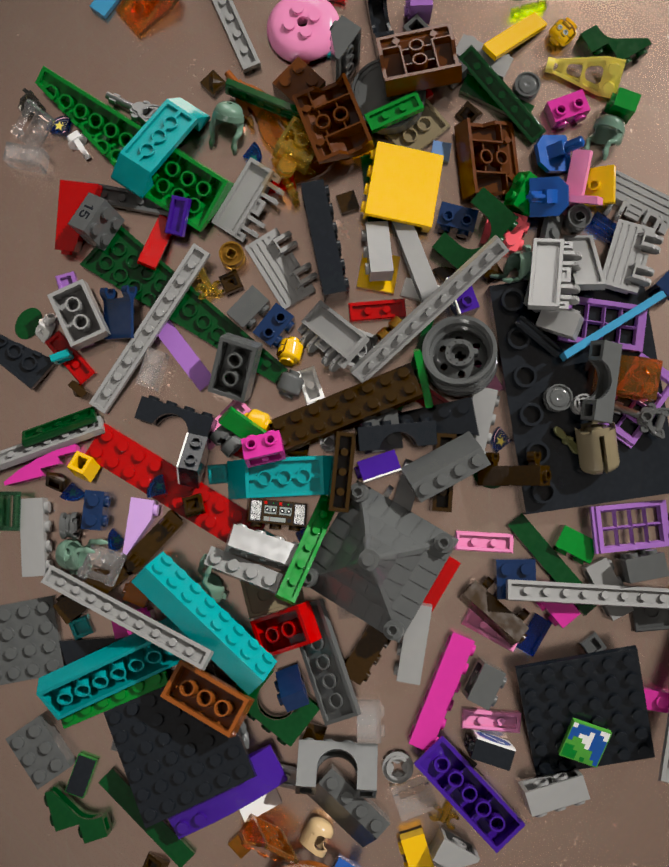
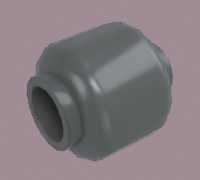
(290, 384)

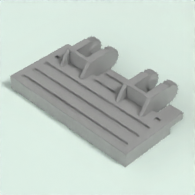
(246, 199)
(639, 202)
(627, 260)
(279, 269)
(591, 274)
(552, 275)
(332, 335)

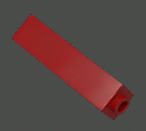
(70, 198)

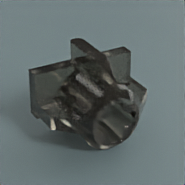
(29, 95)

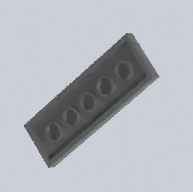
(328, 672)

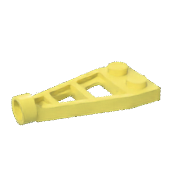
(610, 78)

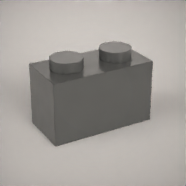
(249, 308)

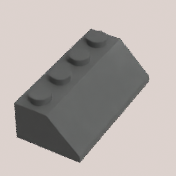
(344, 47)
(445, 466)
(356, 815)

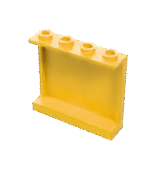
(402, 185)

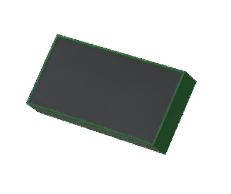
(81, 775)

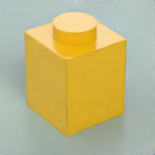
(83, 466)

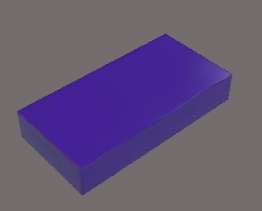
(178, 216)

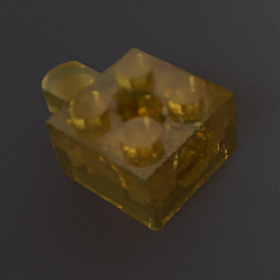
(293, 150)

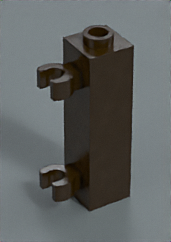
(529, 475)
(153, 542)
(494, 612)

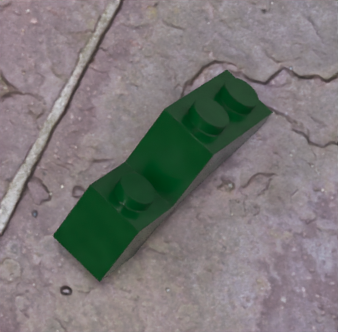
(596, 43)
(66, 813)

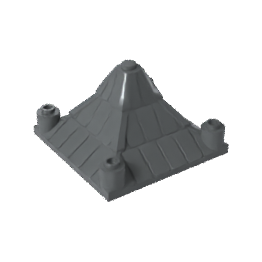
(379, 561)

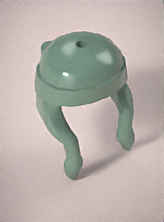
(227, 112)
(608, 131)
(522, 261)
(72, 554)
(211, 583)

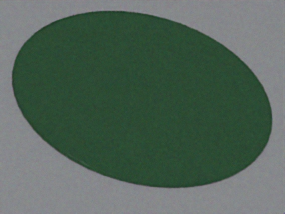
(27, 323)

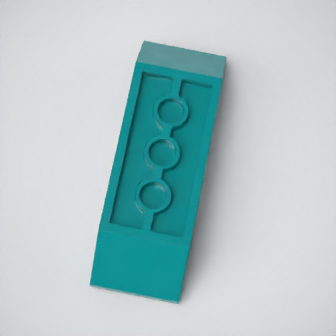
(156, 143)
(280, 479)

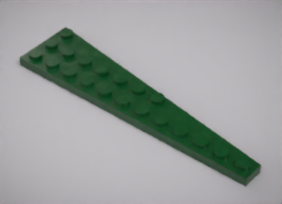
(200, 317)

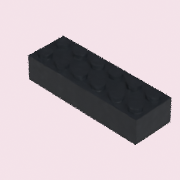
(323, 238)

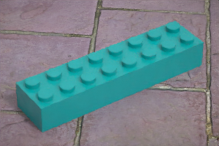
(205, 622)
(104, 673)

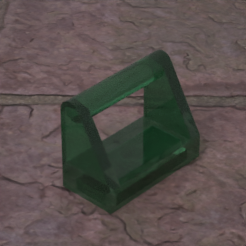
(5, 511)

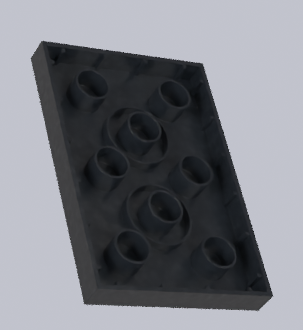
(526, 374)

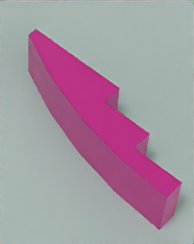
(37, 468)

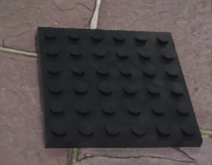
(591, 687)
(174, 756)

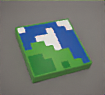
(584, 742)

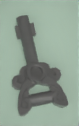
(136, 109)
(645, 417)

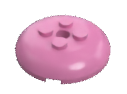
(292, 40)

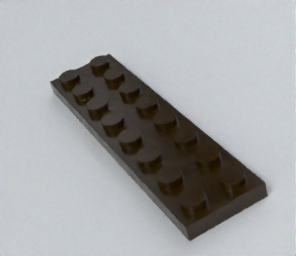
(348, 408)

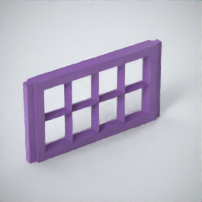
(639, 324)
(625, 437)
(597, 529)

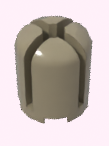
(597, 448)

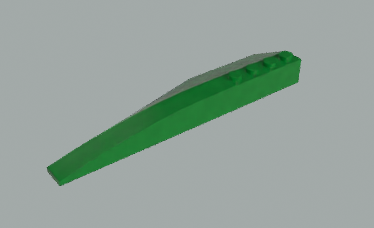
(111, 133)

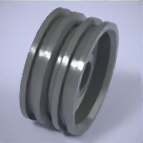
(444, 335)

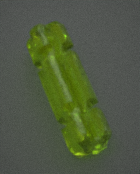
(527, 9)

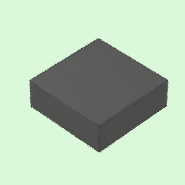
(592, 643)

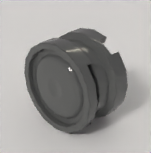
(526, 86)
(557, 398)
(70, 525)

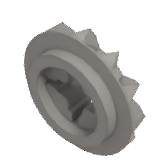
(397, 776)

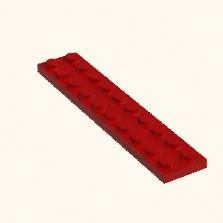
(140, 466)

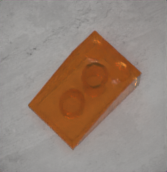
(144, 14)
(637, 378)
(266, 840)

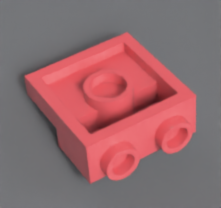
(513, 238)

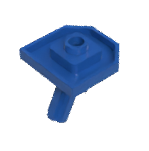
(554, 152)
(548, 196)

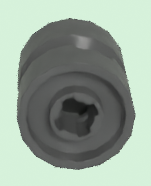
(577, 219)
(227, 440)

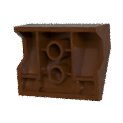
(419, 59)
(333, 121)
(486, 157)

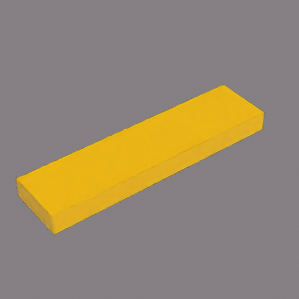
(514, 36)

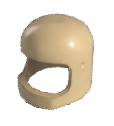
(314, 833)

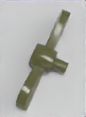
(566, 440)

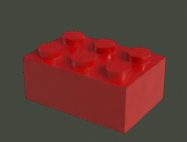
(287, 629)

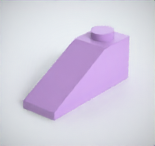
(140, 517)

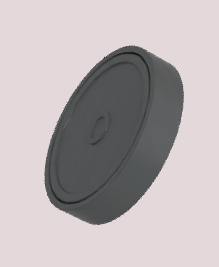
(371, 94)

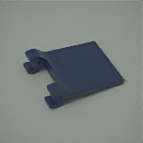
(119, 312)

